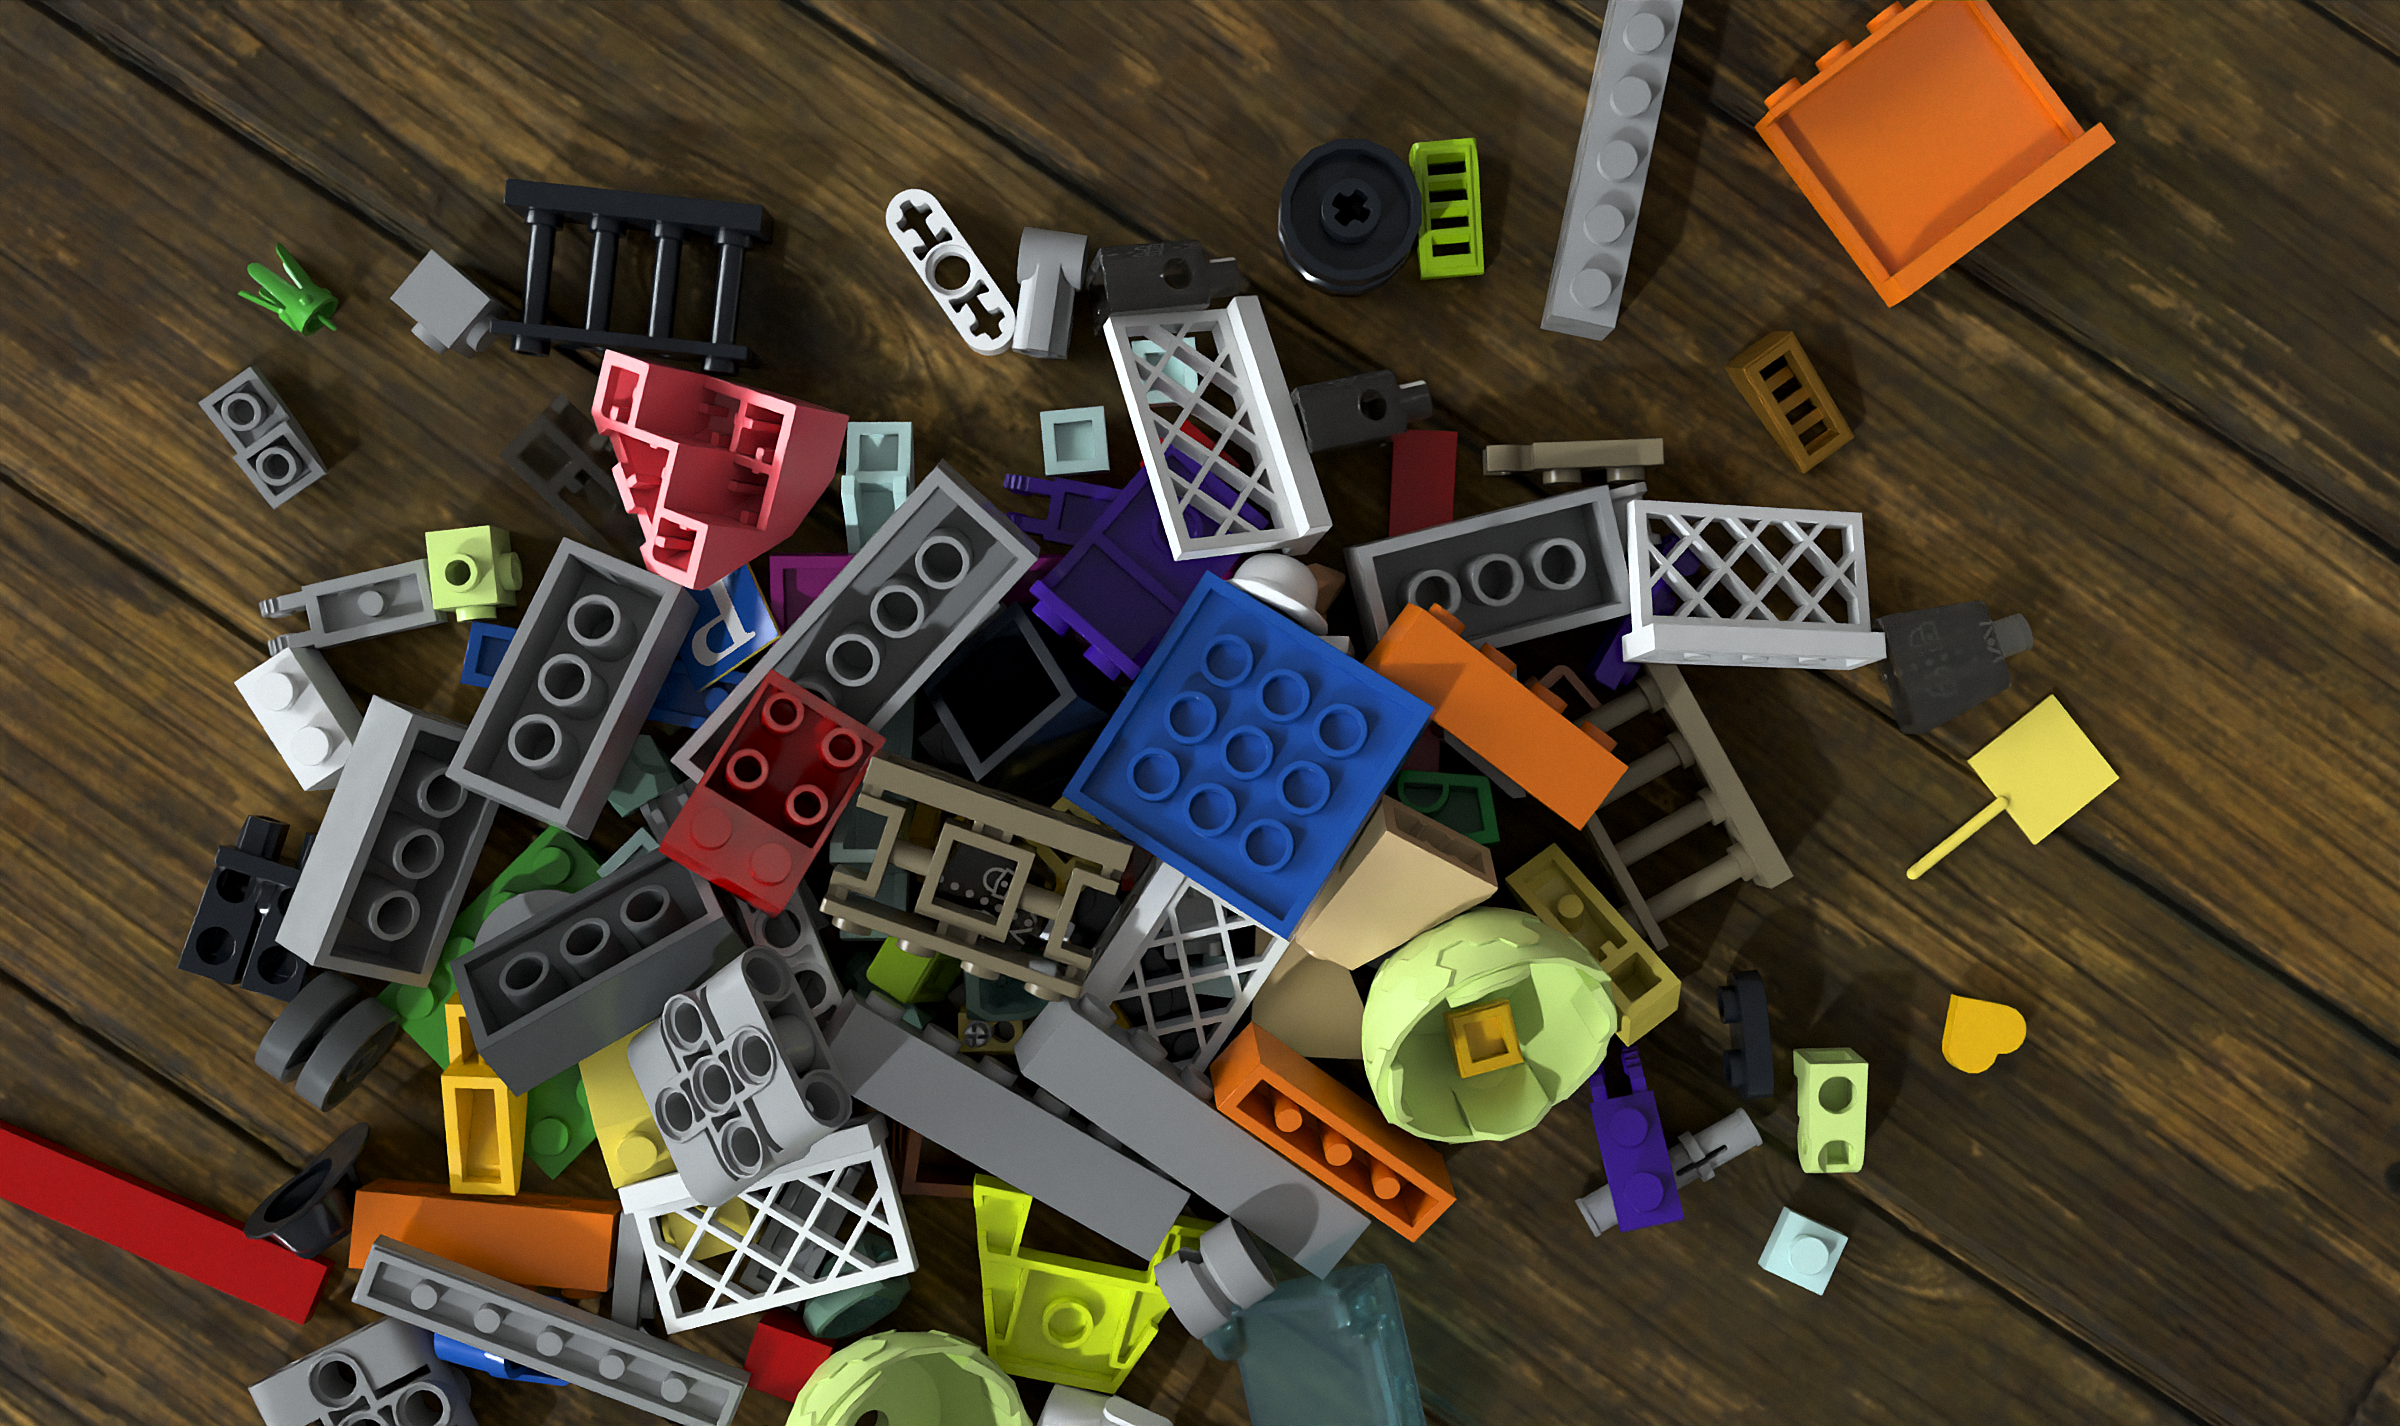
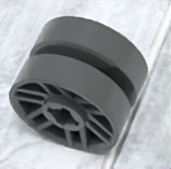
(327, 1040)

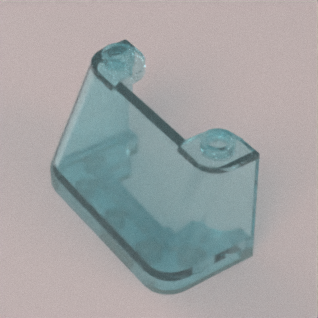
(1324, 1352)

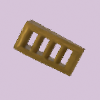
(1758, 393)

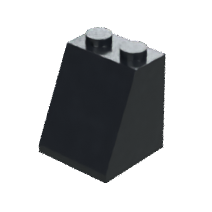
(1022, 706)

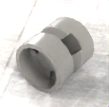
(1214, 1278)

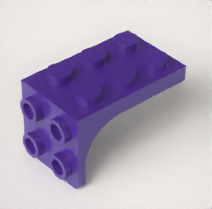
(1122, 578)

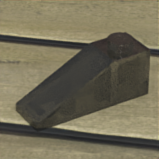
(573, 472)

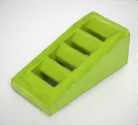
(1449, 153)
(911, 976)

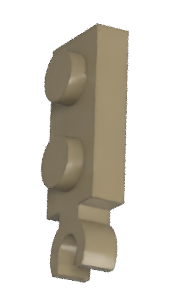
(1565, 461)

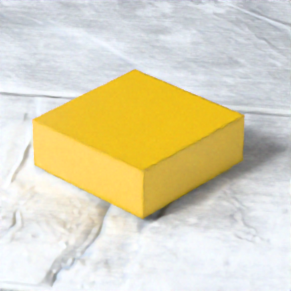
(1482, 1037)

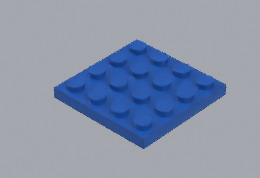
(1249, 754)

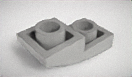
(265, 436)

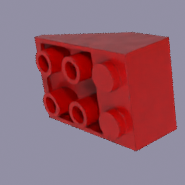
(772, 794)

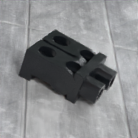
(244, 911)

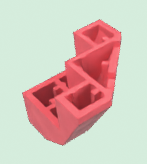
(711, 463)

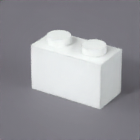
(304, 714)

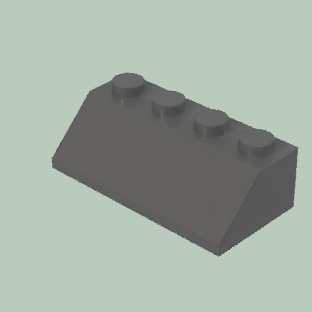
(593, 968)

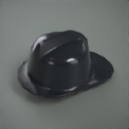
(317, 1203)

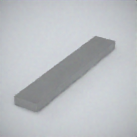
(549, 1335)

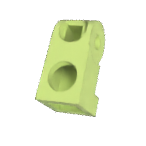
(1831, 1109)

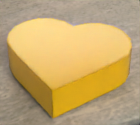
(1979, 1031)

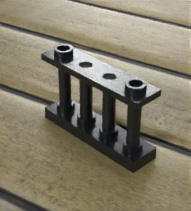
(608, 217)

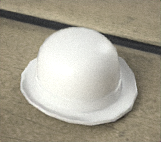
(1284, 587)

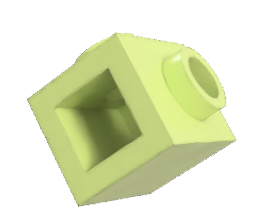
(473, 571)

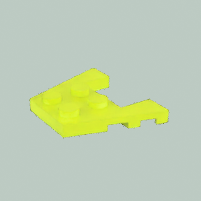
(1063, 1313)

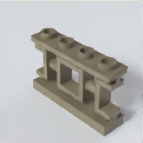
(996, 819)

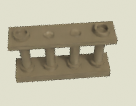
(1719, 801)

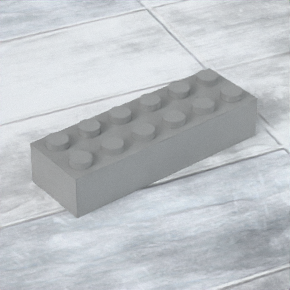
(888, 611)

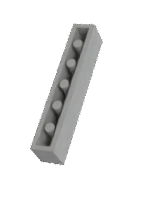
(1611, 167)
(1175, 1124)
(1000, 1125)

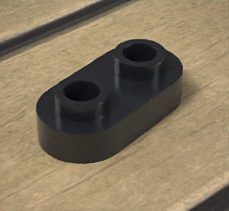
(1750, 1061)

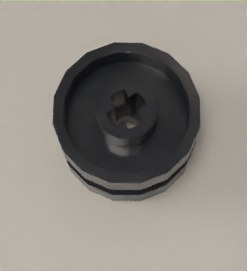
(1357, 181)

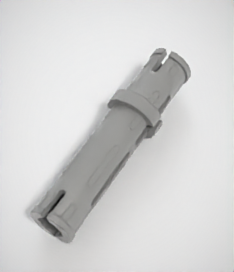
(1690, 1159)

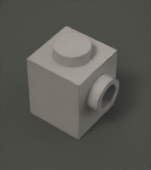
(449, 307)

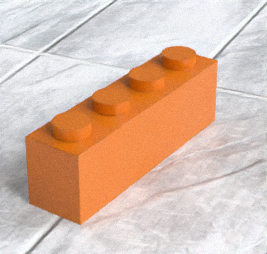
(1497, 715)
(1331, 1132)
(515, 1238)

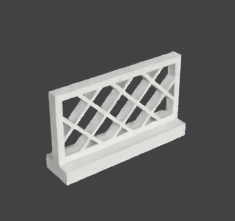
(1267, 430)
(1742, 640)
(1137, 928)
(851, 1144)

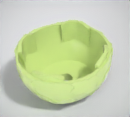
(1558, 1008)
(910, 1382)

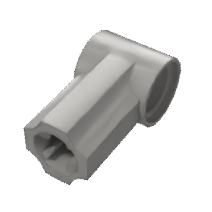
(1050, 276)

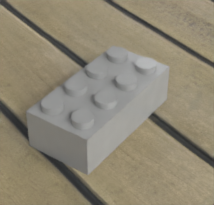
(1500, 571)
(574, 688)
(390, 852)

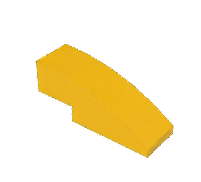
(481, 1116)

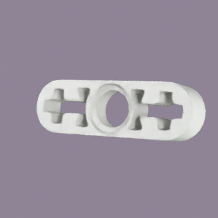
(940, 225)

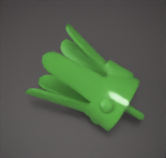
(301, 308)

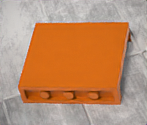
(1925, 139)

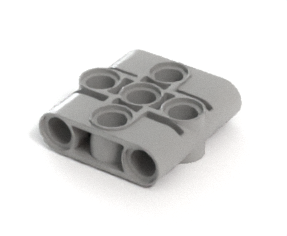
(739, 1077)
(379, 1357)

